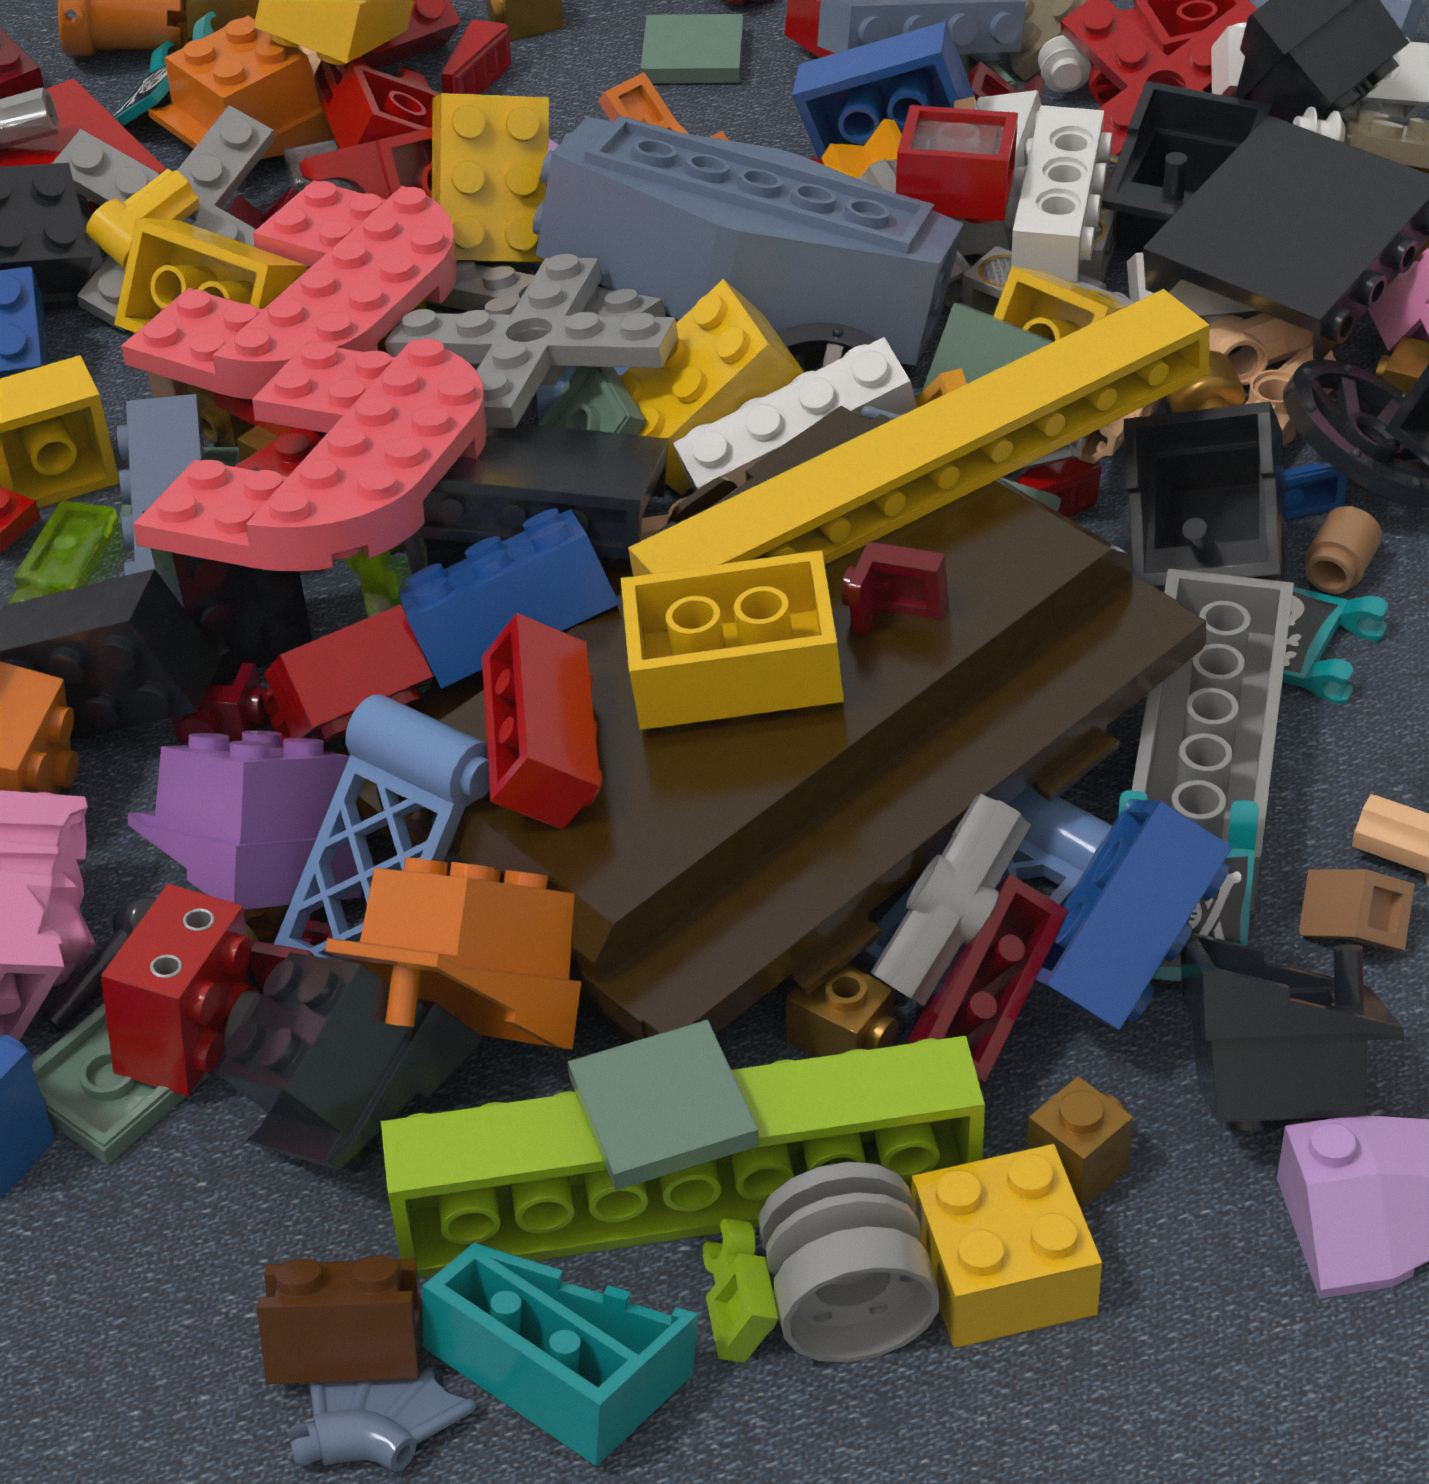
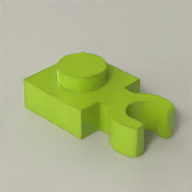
(742, 1299)

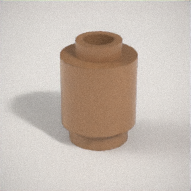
(1342, 549)

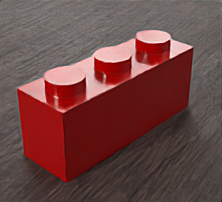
(540, 722)

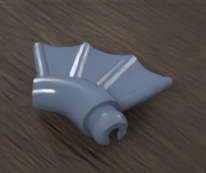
(374, 1420)

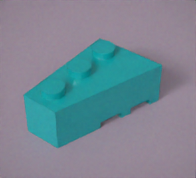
(555, 1351)

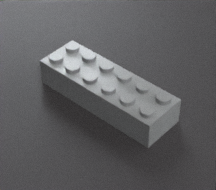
(1217, 715)

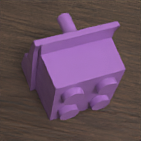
(245, 814)

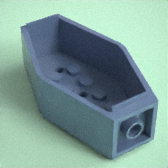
(782, 230)

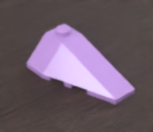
(1358, 1199)

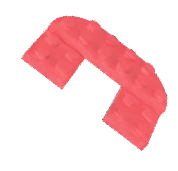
(365, 273)
(386, 446)

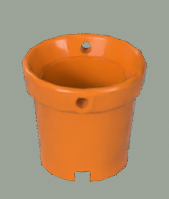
(121, 25)

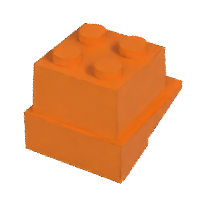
(249, 73)
(35, 732)
(473, 947)

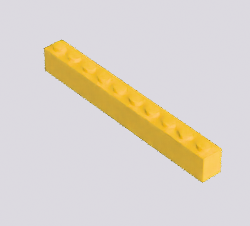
(948, 444)

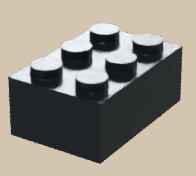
(238, 608)
(119, 647)

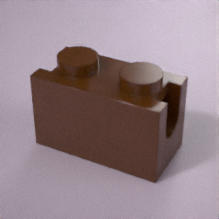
(341, 1320)

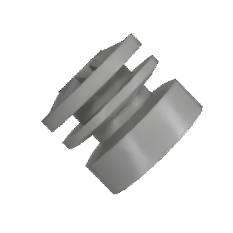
(847, 1262)

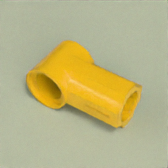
(162, 198)

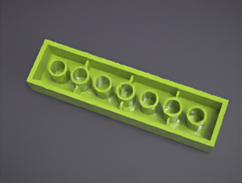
(538, 1188)

